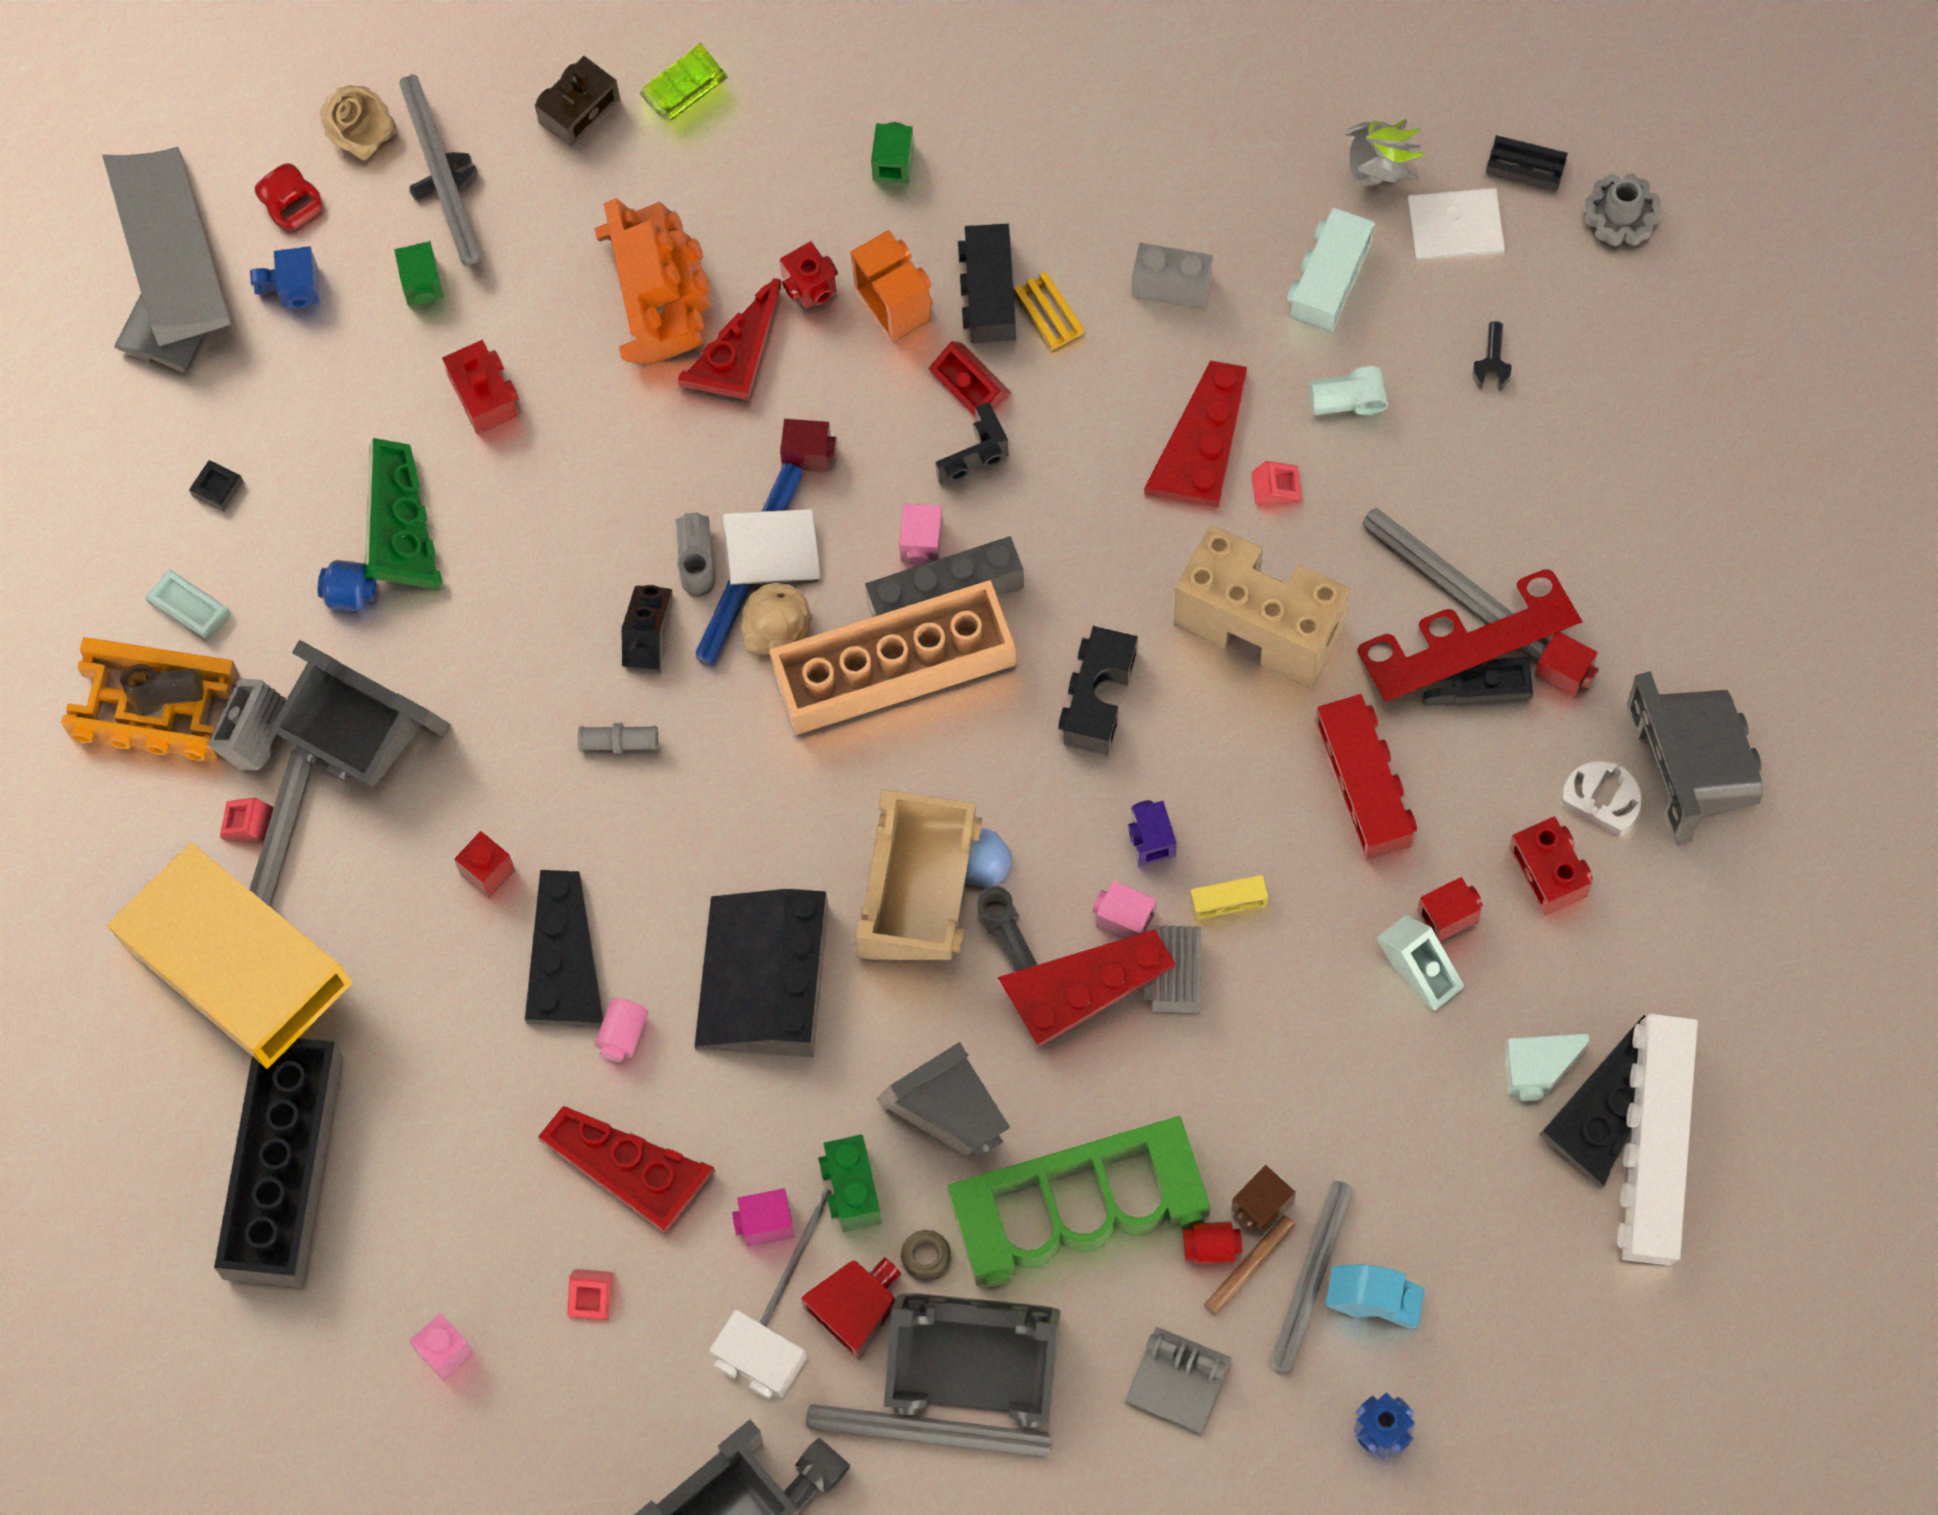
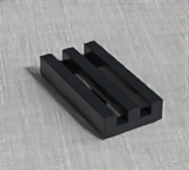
(1528, 157)

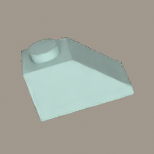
(1421, 960)
(1541, 1063)

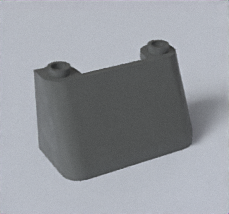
(972, 1355)

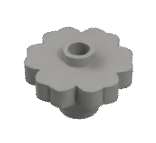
(1622, 209)

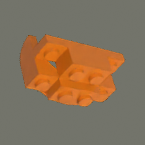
(656, 269)

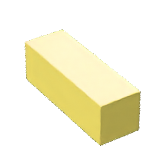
(1229, 897)

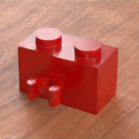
(480, 386)

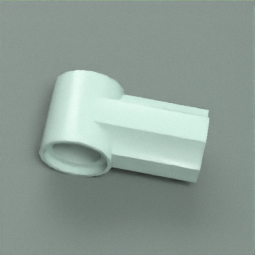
(1359, 391)

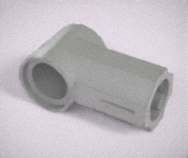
(695, 552)

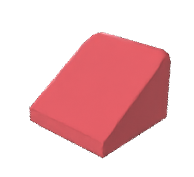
(1276, 484)
(246, 820)
(589, 1294)

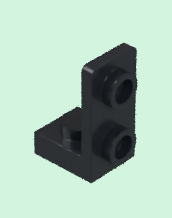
(989, 451)

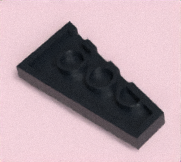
(562, 965)

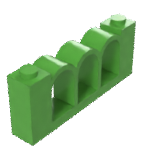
(1172, 1165)

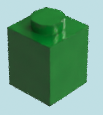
(892, 152)
(419, 273)

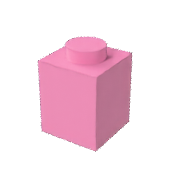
(920, 533)
(1124, 911)
(441, 1347)

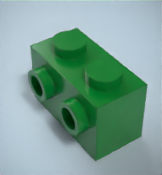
(852, 1183)

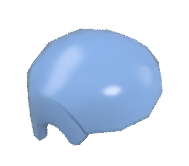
(988, 860)

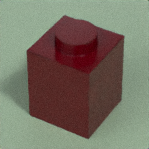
(807, 444)

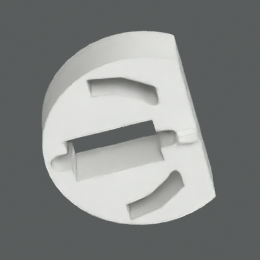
(1605, 817)

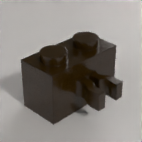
(576, 100)

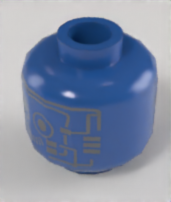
(345, 586)

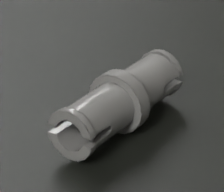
(618, 738)

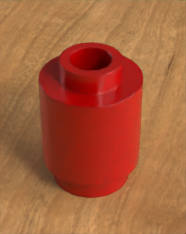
(1212, 1242)

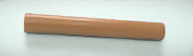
(1249, 1265)

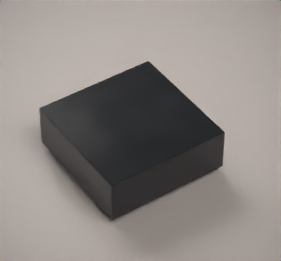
(216, 485)

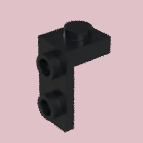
(644, 627)

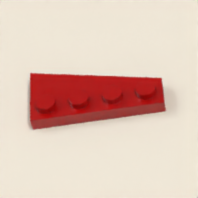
(1201, 443)
(1077, 986)
(636, 1172)

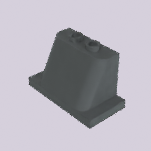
(349, 719)
(1698, 752)
(948, 1103)
(728, 1484)

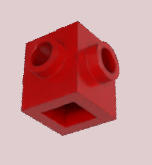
(808, 275)

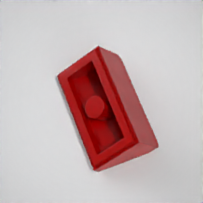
(968, 377)

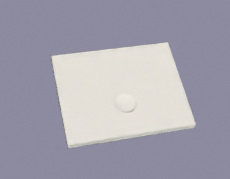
(1456, 224)
(771, 546)

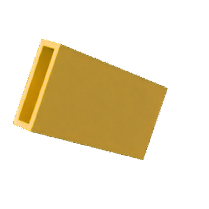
(229, 954)

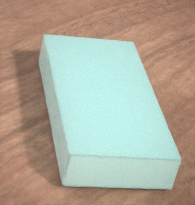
(187, 605)

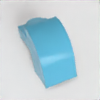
(1375, 1291)

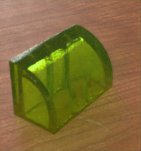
(683, 83)

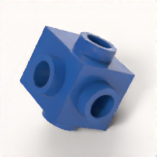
(1382, 1439)

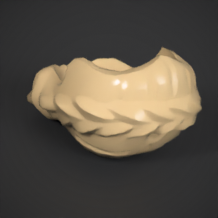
(356, 120)
(775, 618)

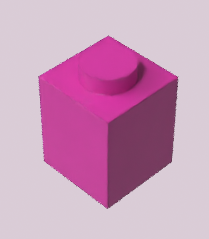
(763, 1217)

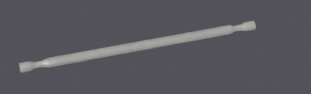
(794, 1259)

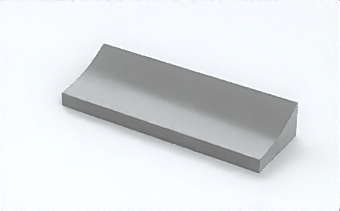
(167, 244)

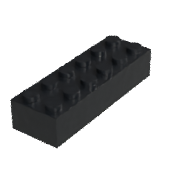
(279, 1166)

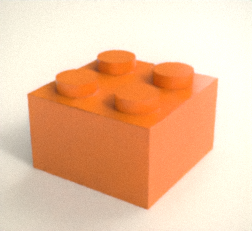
(892, 285)

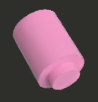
(620, 1029)

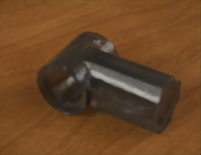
(151, 690)

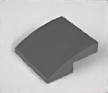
(141, 343)

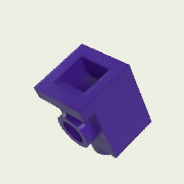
(1152, 832)

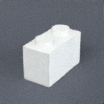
(757, 1355)

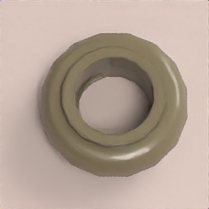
(930, 1270)

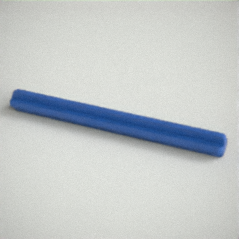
(734, 595)

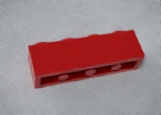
(1365, 777)

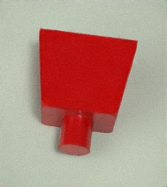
(854, 1304)

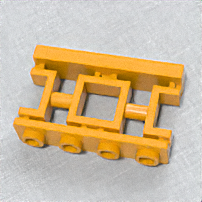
(147, 731)

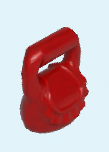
(281, 189)

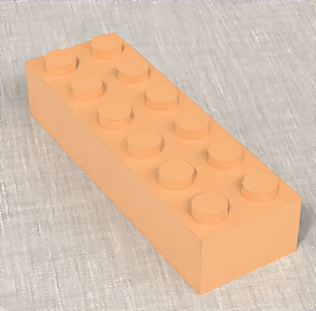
(893, 657)

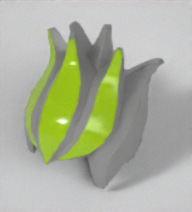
(1381, 151)

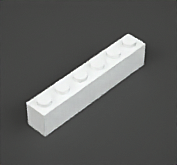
(1658, 1139)

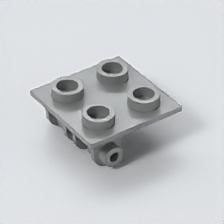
(1178, 1379)

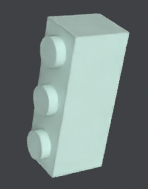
(1330, 269)

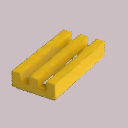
(1033, 286)

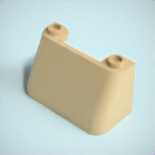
(917, 878)

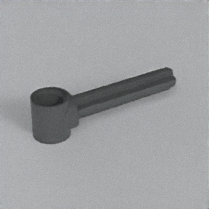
(1005, 927)
(819, 1470)

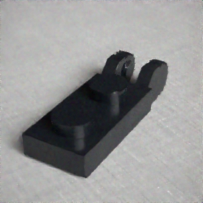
(1486, 682)

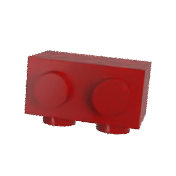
(1551, 865)

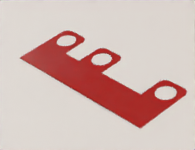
(1465, 650)

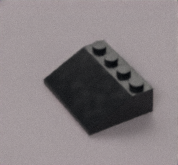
(763, 972)

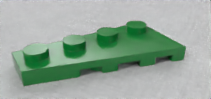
(395, 520)

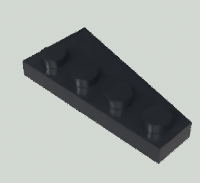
(1594, 1120)

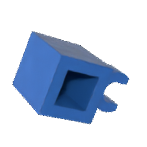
(293, 277)

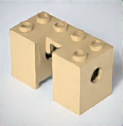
(1230, 595)

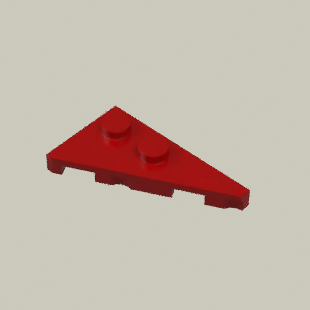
(732, 360)

